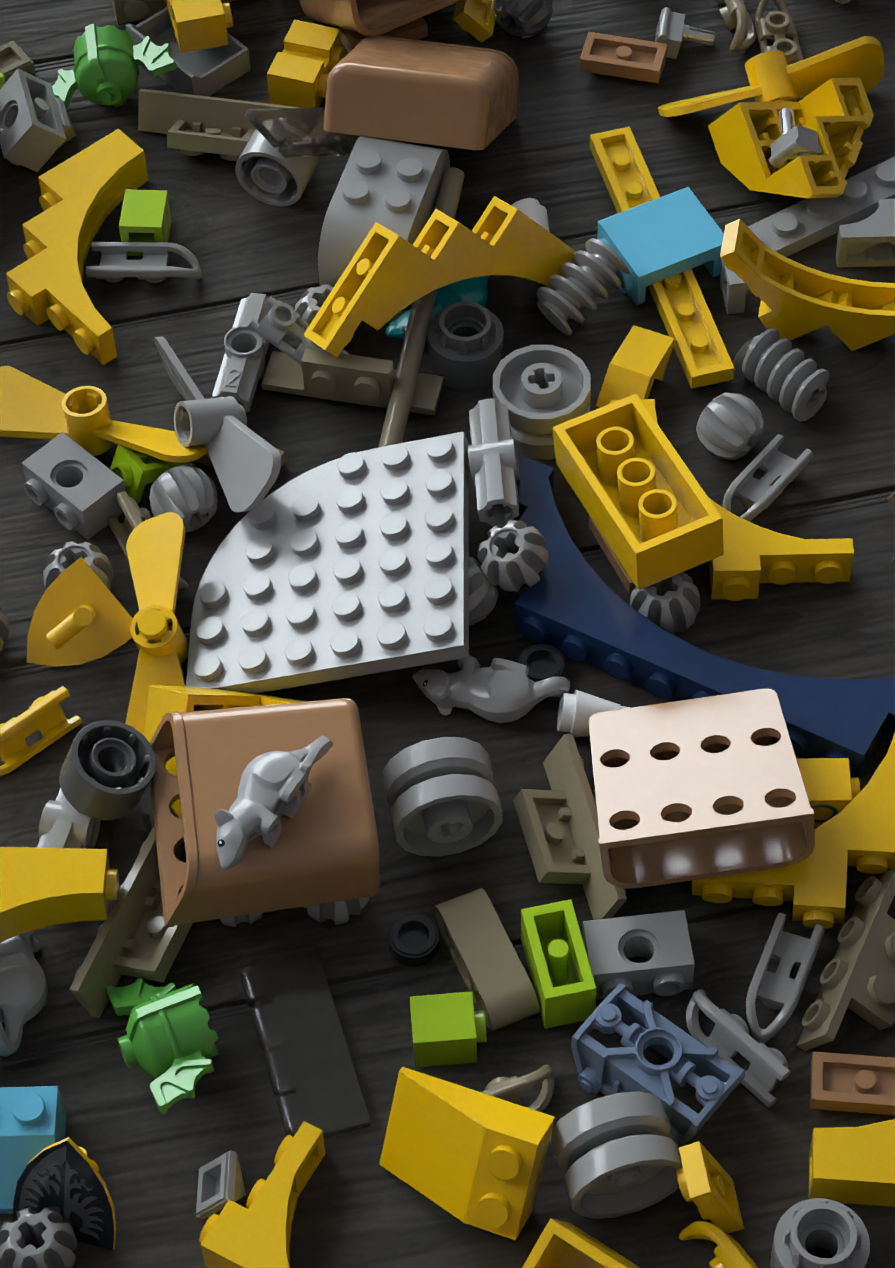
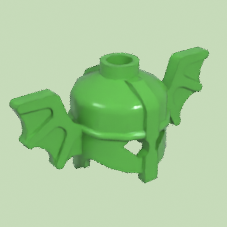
(109, 66)
(165, 1037)

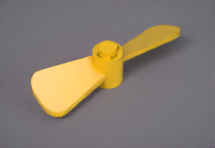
(777, 82)
(83, 414)
(155, 566)

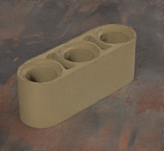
(486, 959)

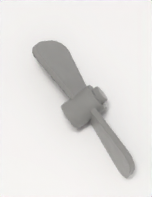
(240, 457)

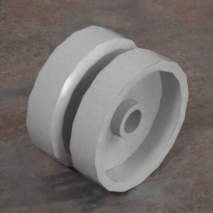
(541, 391)
(442, 796)
(616, 1155)

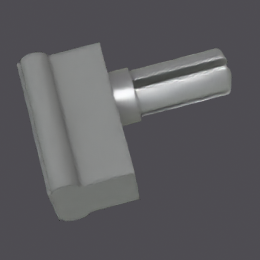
(673, 31)
(793, 141)

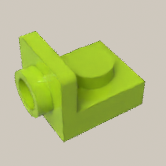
(138, 469)

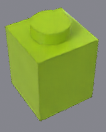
(145, 217)
(446, 1029)

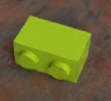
(558, 963)

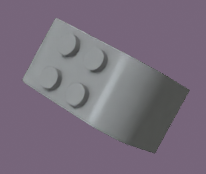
(381, 184)

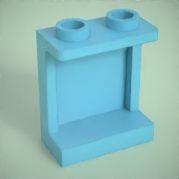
(662, 240)

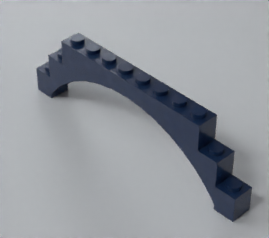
(596, 626)

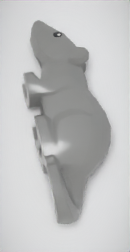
(493, 692)
(268, 789)
(21, 988)

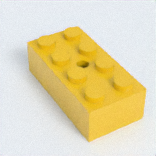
(638, 491)

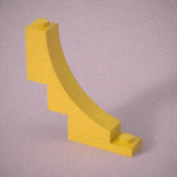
(393, 273)
(53, 887)

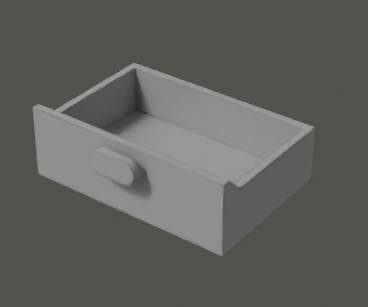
(197, 71)

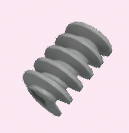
(579, 284)
(783, 374)

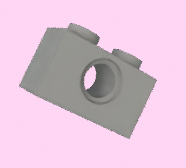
(29, 121)
(73, 485)
(657, 937)

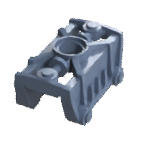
(628, 1071)

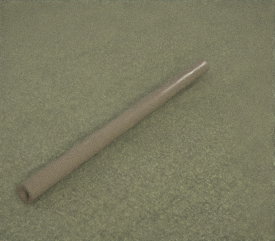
(417, 330)

